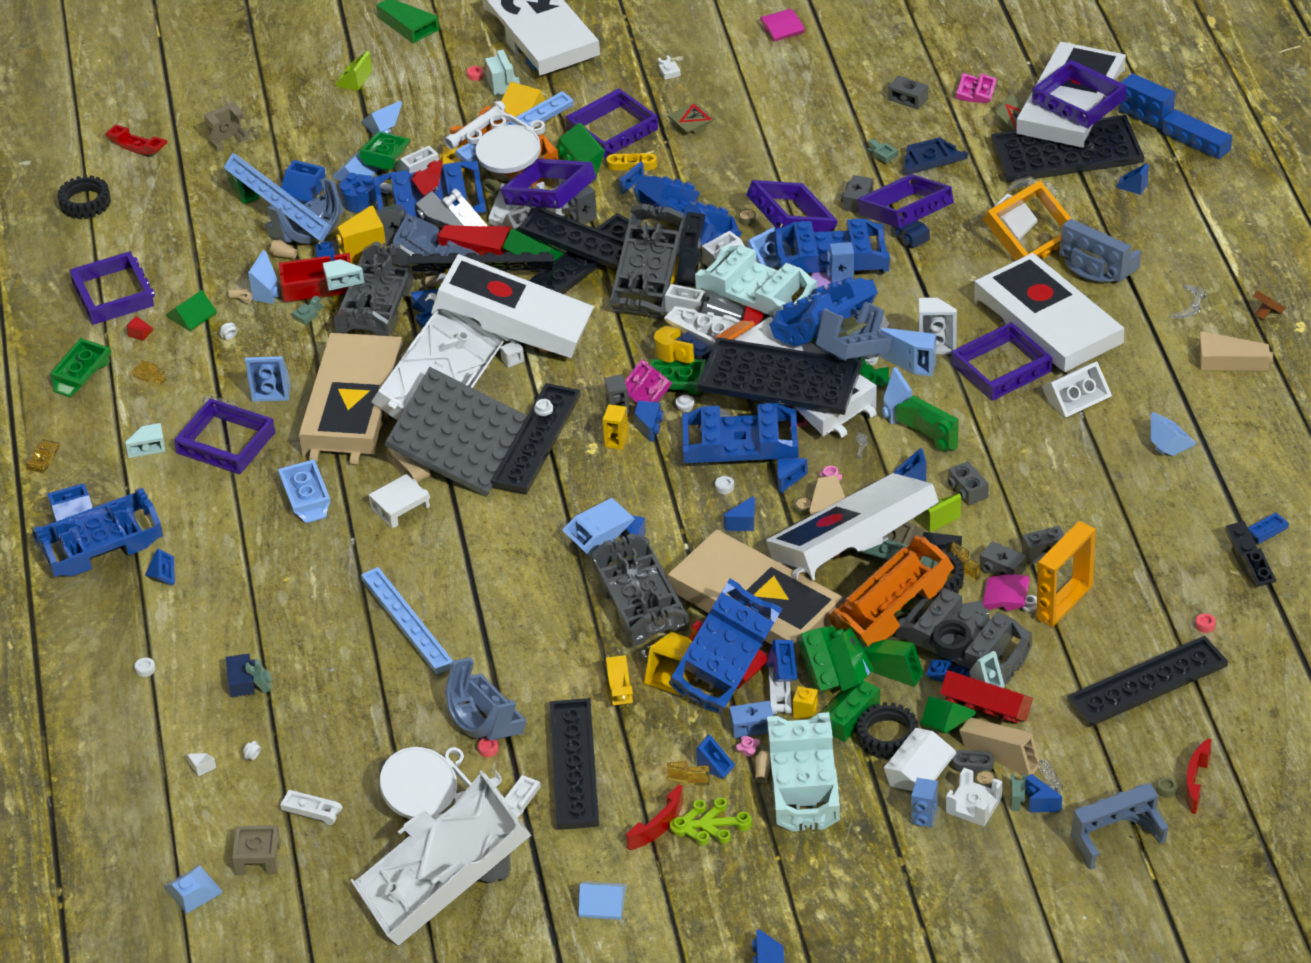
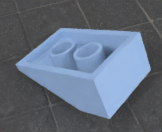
(268, 378)

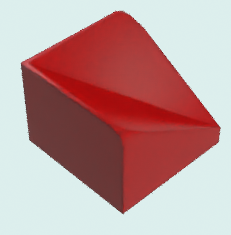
(138, 329)

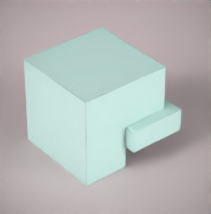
(500, 73)

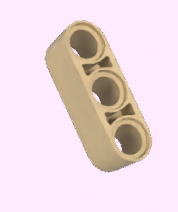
(407, 466)

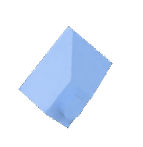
(383, 119)
(263, 280)
(896, 392)
(1169, 436)
(193, 889)

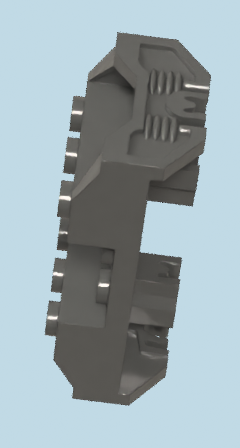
(646, 262)
(376, 301)
(638, 588)
(986, 633)

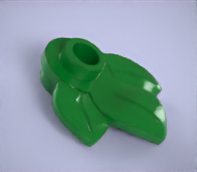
(879, 376)

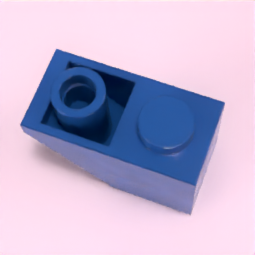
(648, 418)
(767, 949)

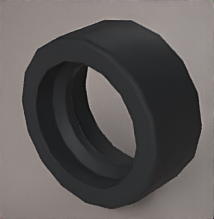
(949, 627)

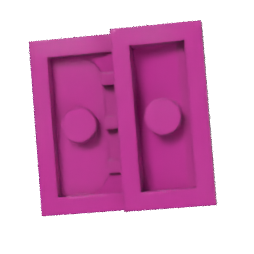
(782, 24)
(976, 89)
(646, 383)
(1006, 591)

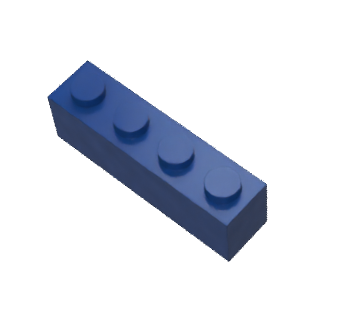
(1197, 134)

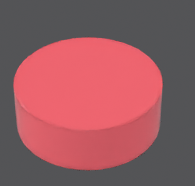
(475, 73)
(1205, 623)
(487, 748)

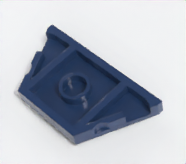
(931, 154)

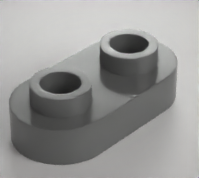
(973, 760)

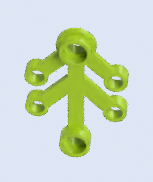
(686, 825)

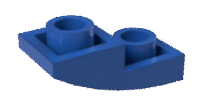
(325, 249)
(938, 669)

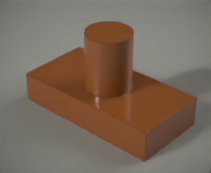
(1267, 305)

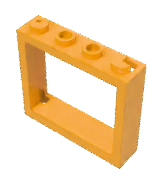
(1003, 234)
(1081, 544)

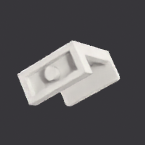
(397, 499)

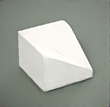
(512, 354)
(201, 763)

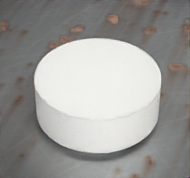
(724, 485)
(145, 667)

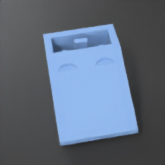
(912, 350)
(598, 525)

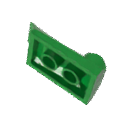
(383, 150)
(79, 366)
(681, 374)
(930, 421)

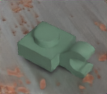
(882, 151)
(307, 313)
(262, 677)
(1017, 794)

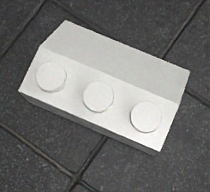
(939, 319)
(1077, 390)
(919, 756)

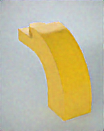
(670, 349)
(619, 680)

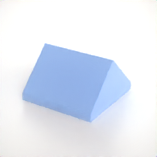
(355, 165)
(765, 248)
(601, 900)

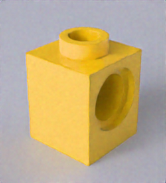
(805, 703)

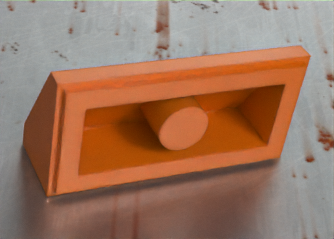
(736, 330)

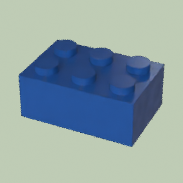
(1147, 100)

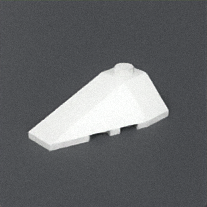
(700, 325)

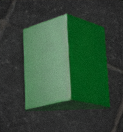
(193, 311)
(944, 715)

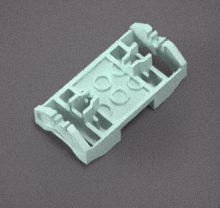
(753, 284)
(803, 772)

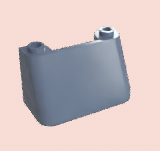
(421, 238)

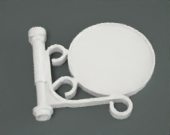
(505, 146)
(421, 781)

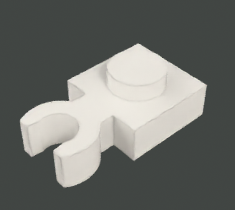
(668, 69)

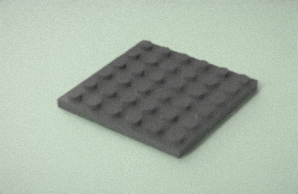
(455, 430)

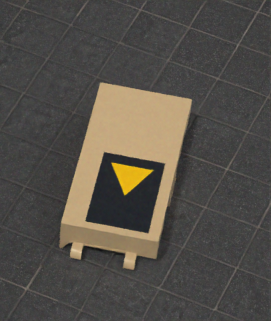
(340, 404)
(721, 557)

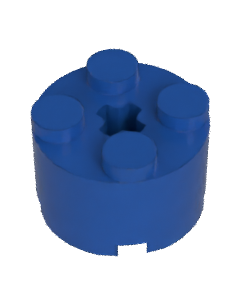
(357, 192)

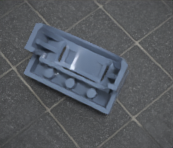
(326, 205)
(1113, 251)
(861, 343)
(501, 714)
(1133, 805)

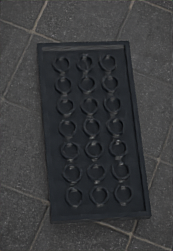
(1107, 145)
(780, 375)

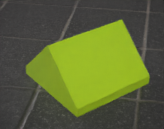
(356, 72)
(940, 514)

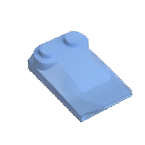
(305, 490)

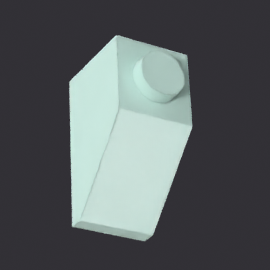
(342, 274)
(146, 441)
(988, 670)

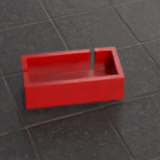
(306, 278)
(991, 697)

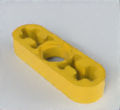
(620, 161)

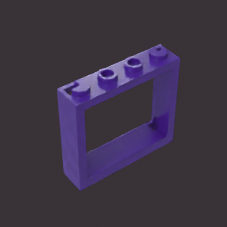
(1086, 76)
(608, 103)
(577, 173)
(762, 196)
(875, 203)
(116, 307)
(1040, 364)
(216, 457)

